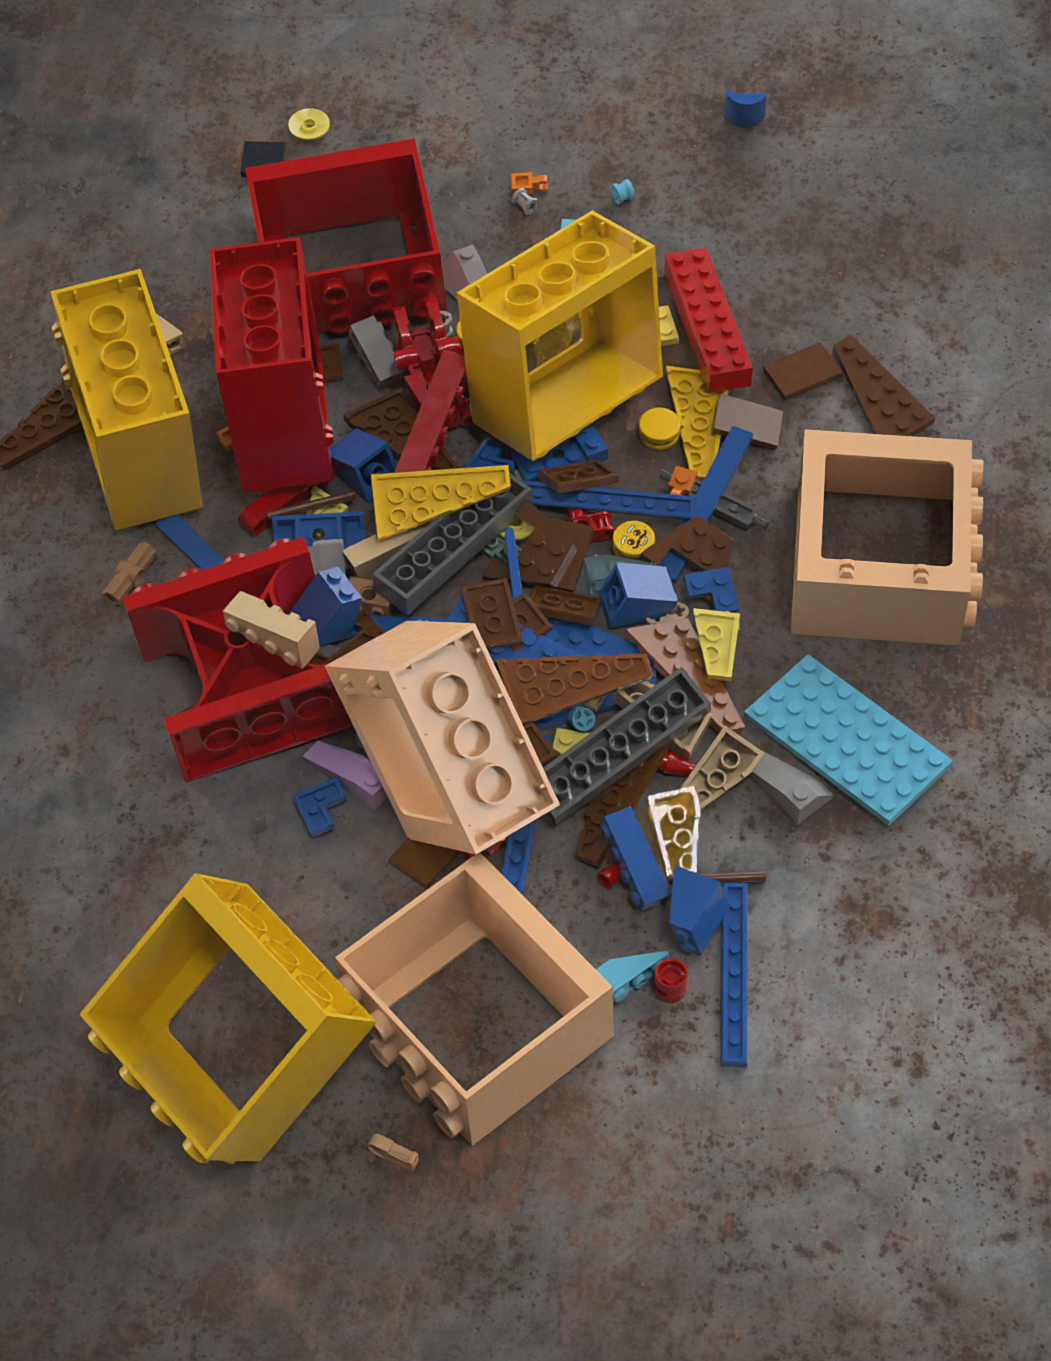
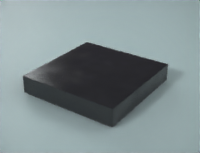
(261, 153)

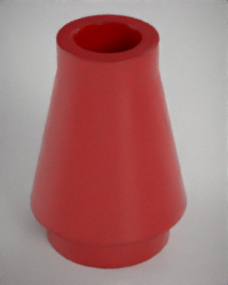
(676, 764)

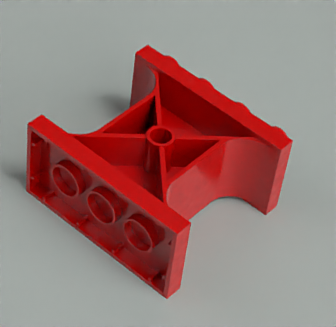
(249, 697)

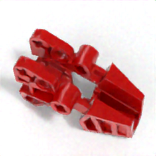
(419, 351)

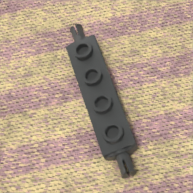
(729, 507)

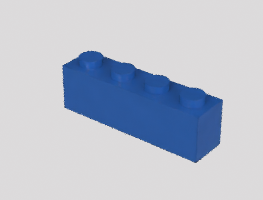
(635, 859)

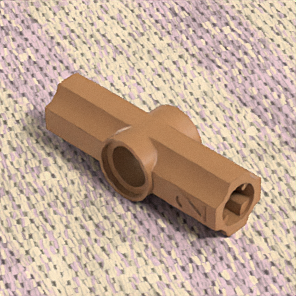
(129, 573)

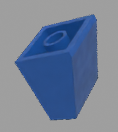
(360, 456)
(637, 593)
(331, 604)
(695, 909)

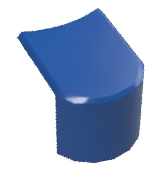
(745, 108)

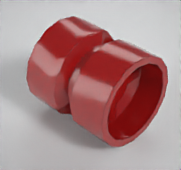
(671, 980)

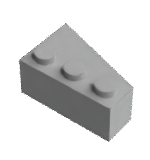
(375, 351)

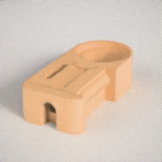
(393, 1152)

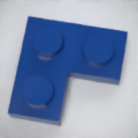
(489, 455)
(715, 583)
(314, 803)

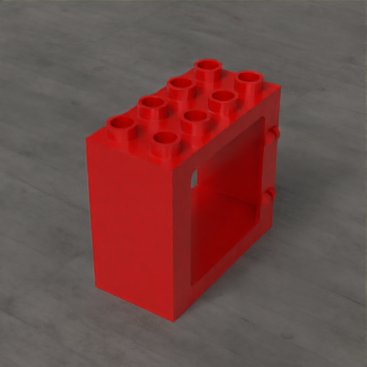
(351, 190)
(270, 365)

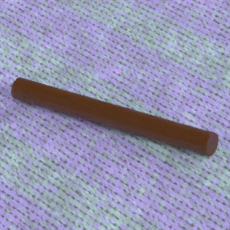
(314, 504)
(731, 877)

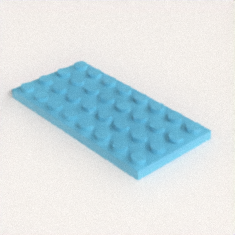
(848, 739)

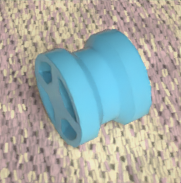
(622, 191)
(586, 718)

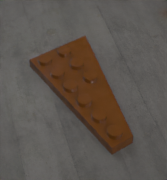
(880, 395)
(392, 421)
(49, 422)
(618, 796)

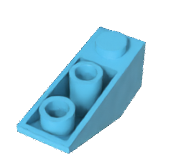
(630, 972)

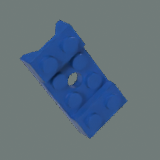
(580, 448)
(340, 525)

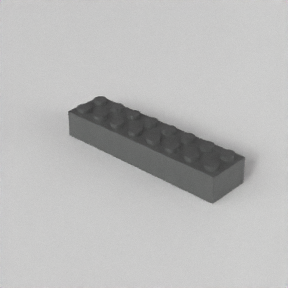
(446, 547)
(625, 742)

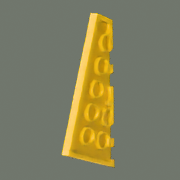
(696, 415)
(422, 496)

